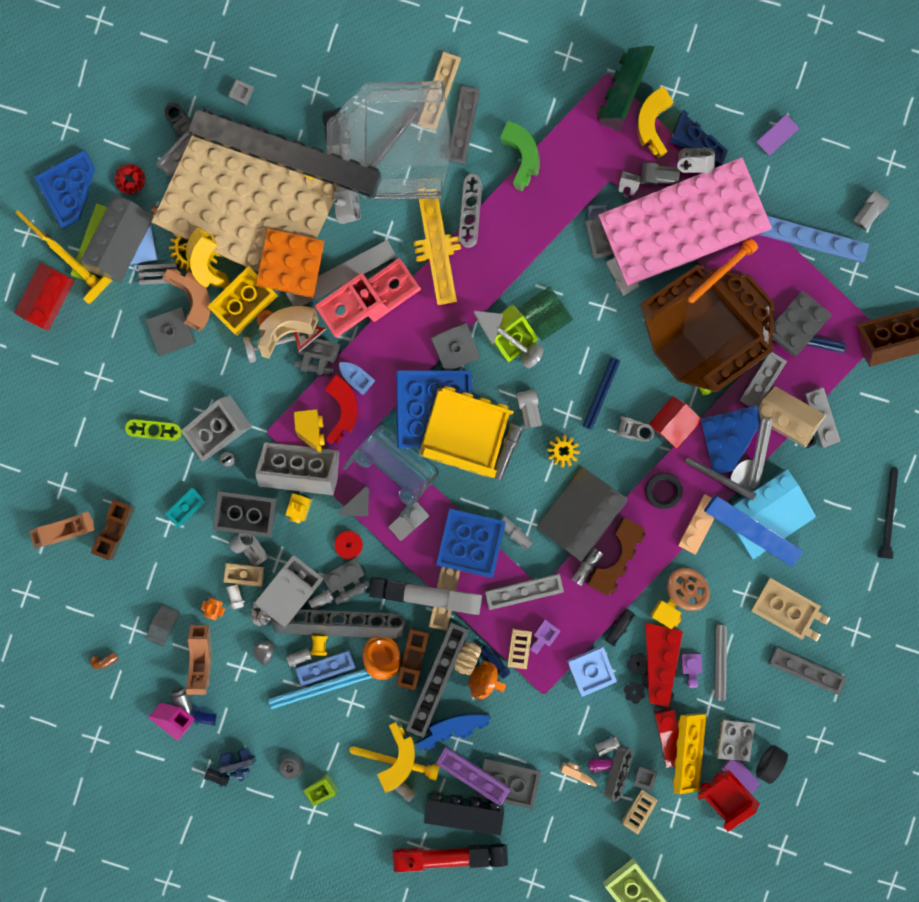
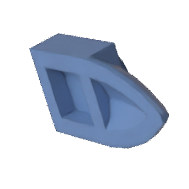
(356, 377)

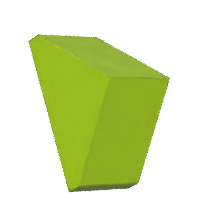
(321, 790)

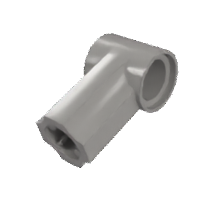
(874, 206)
(619, 280)
(529, 405)

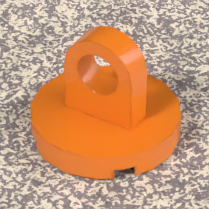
(484, 680)

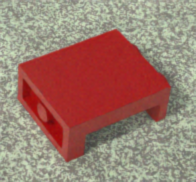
(729, 799)

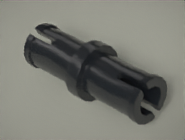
(620, 627)

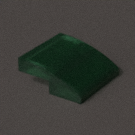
(545, 313)

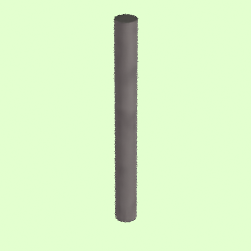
(720, 478)

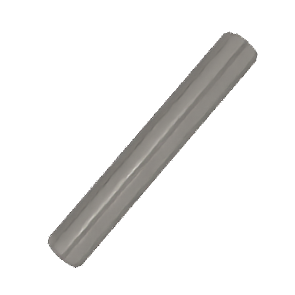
(760, 452)
(721, 662)

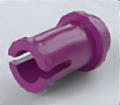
(600, 764)

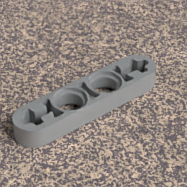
(470, 210)

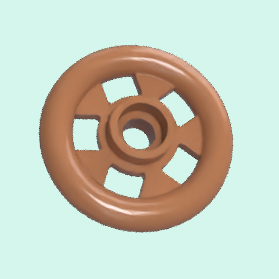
(673, 586)

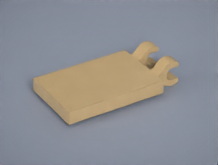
(788, 610)

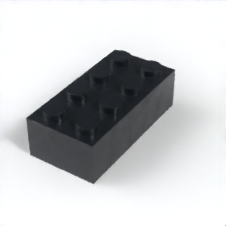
(463, 813)

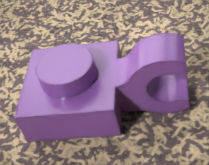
(546, 635)
(691, 665)

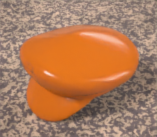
(381, 658)

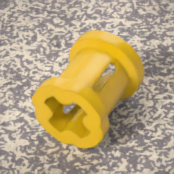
(319, 645)

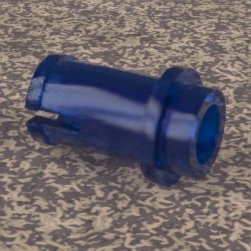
(204, 718)

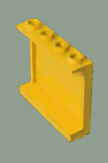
(464, 432)

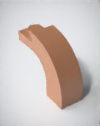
(197, 296)
(62, 530)
(200, 659)

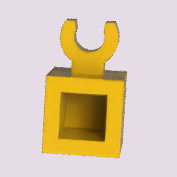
(298, 508)
(667, 613)

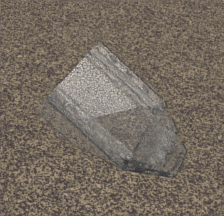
(398, 131)

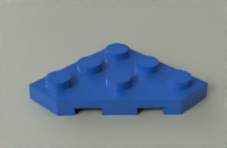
(67, 187)
(729, 436)

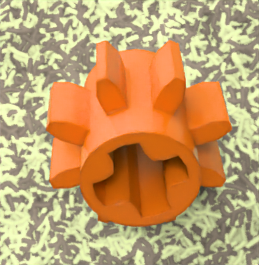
(212, 608)

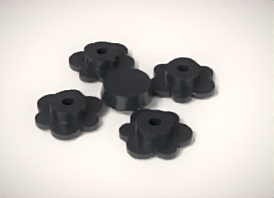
(639, 688)

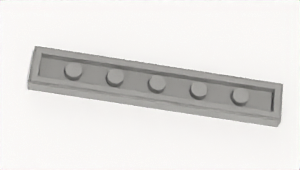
(347, 271)

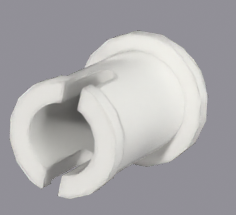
(235, 597)

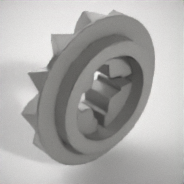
(259, 618)

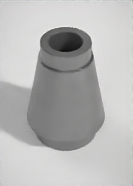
(182, 700)

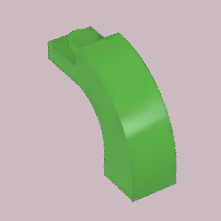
(521, 140)

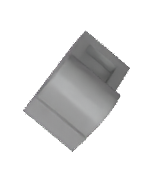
(250, 546)

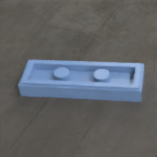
(325, 667)

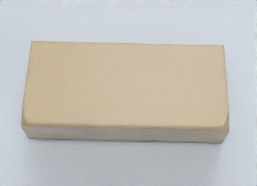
(244, 575)

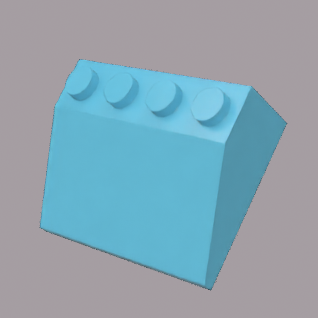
(777, 506)

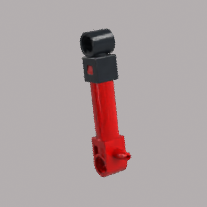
(474, 856)

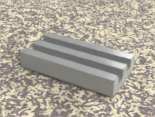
(149, 274)

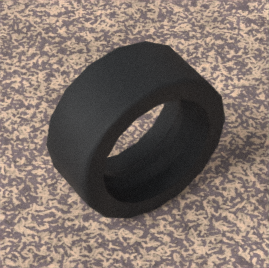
(661, 505)
(771, 764)

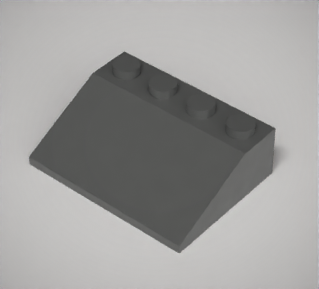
(582, 514)

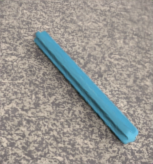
(319, 688)

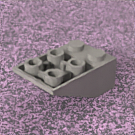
(289, 591)

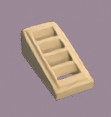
(524, 633)
(637, 828)

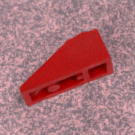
(668, 734)

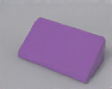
(741, 774)

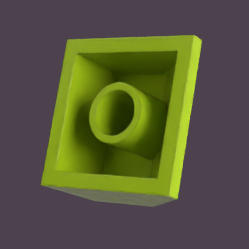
(517, 327)

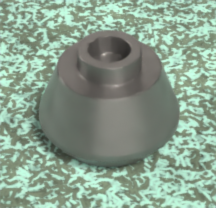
(264, 651)
(294, 763)

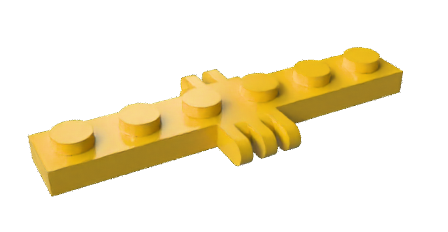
(437, 249)

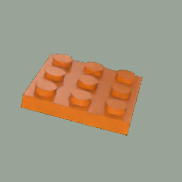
(290, 263)

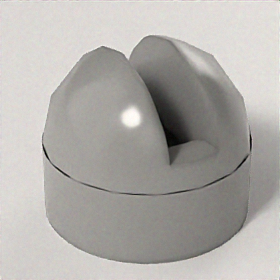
(229, 463)

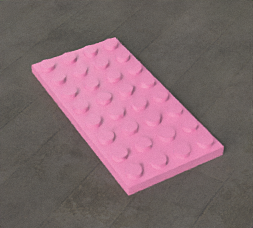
(684, 222)

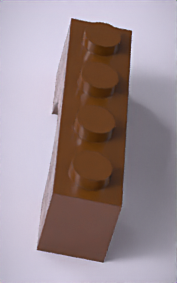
(605, 578)

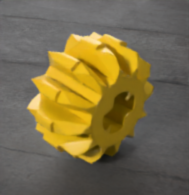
(564, 457)

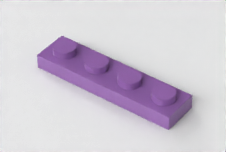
(473, 776)

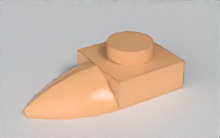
(572, 769)

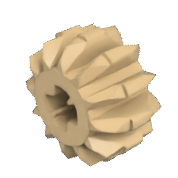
(467, 658)

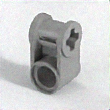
(697, 160)
(633, 429)

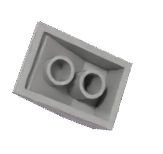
(216, 428)

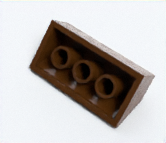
(889, 337)

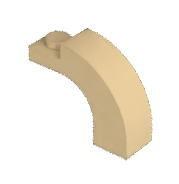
(285, 321)

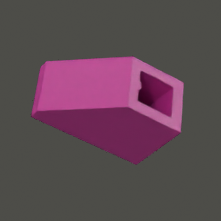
(172, 719)

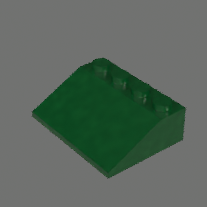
(625, 86)

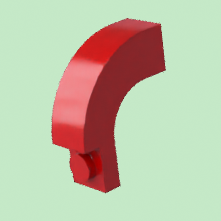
(349, 408)

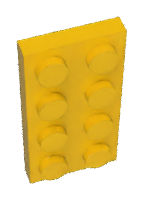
(689, 753)

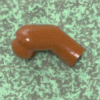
(103, 663)

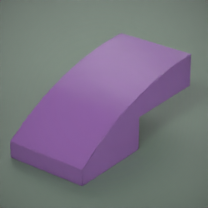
(778, 135)

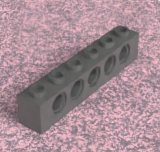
(437, 679)

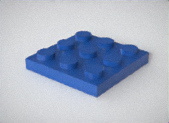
(471, 543)

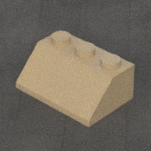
(791, 416)

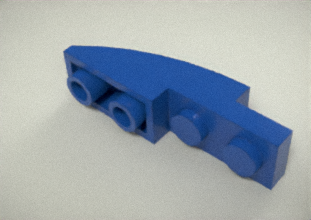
(459, 724)

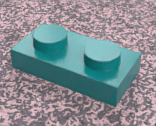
(185, 507)

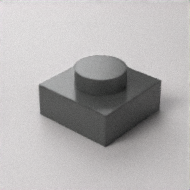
(645, 778)

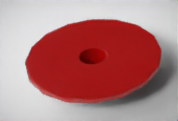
(348, 544)

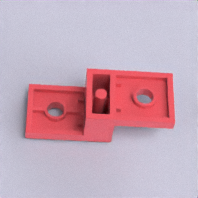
(367, 297)

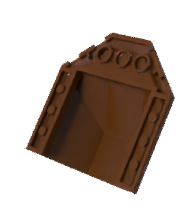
(715, 335)

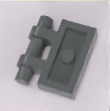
(321, 350)
(344, 575)

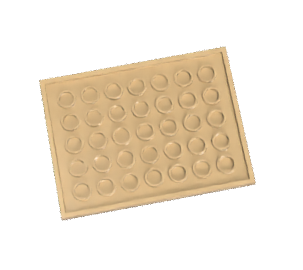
(240, 199)

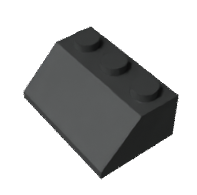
(245, 514)

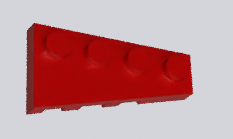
(662, 658)

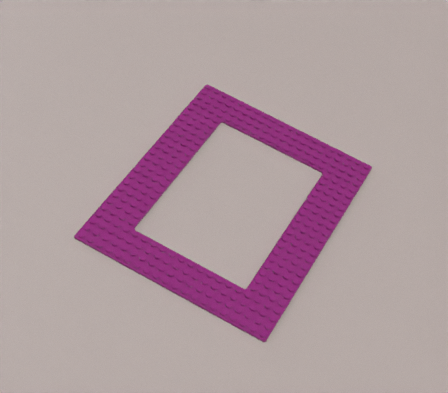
(512, 233)

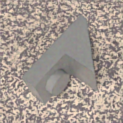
(412, 519)

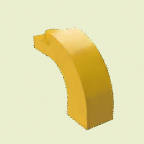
(652, 107)
(197, 252)
(399, 772)

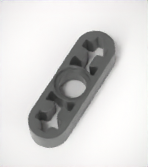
(618, 773)

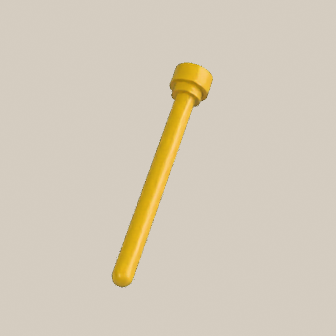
(430, 770)

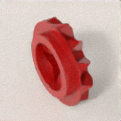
(130, 187)

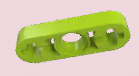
(140, 423)

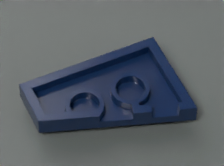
(690, 135)

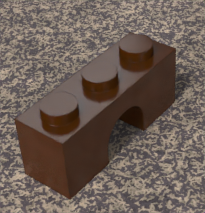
(112, 534)
(412, 658)

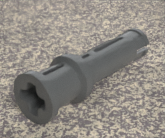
(510, 443)

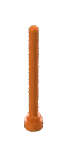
(747, 247)

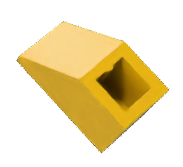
(308, 428)

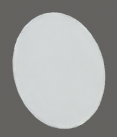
(742, 473)

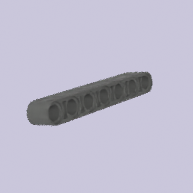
(346, 628)

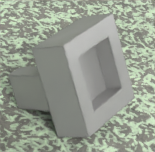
(629, 180)

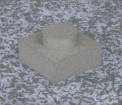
(241, 92)

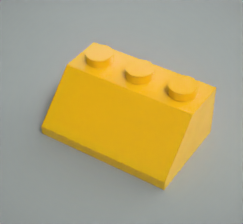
(242, 301)

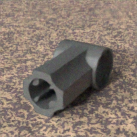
(654, 174)

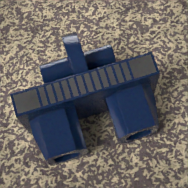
(228, 764)

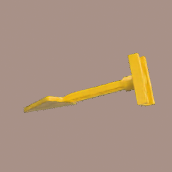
(97, 285)

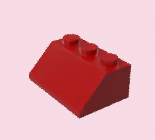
(44, 297)

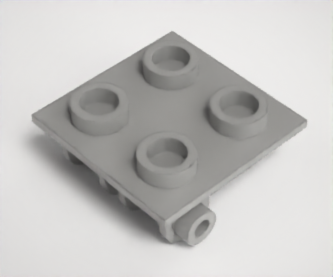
(735, 740)

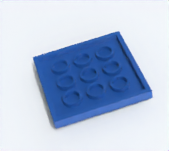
(416, 397)

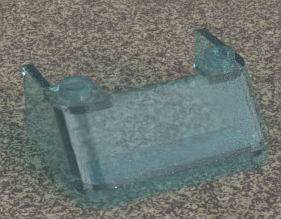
(400, 464)

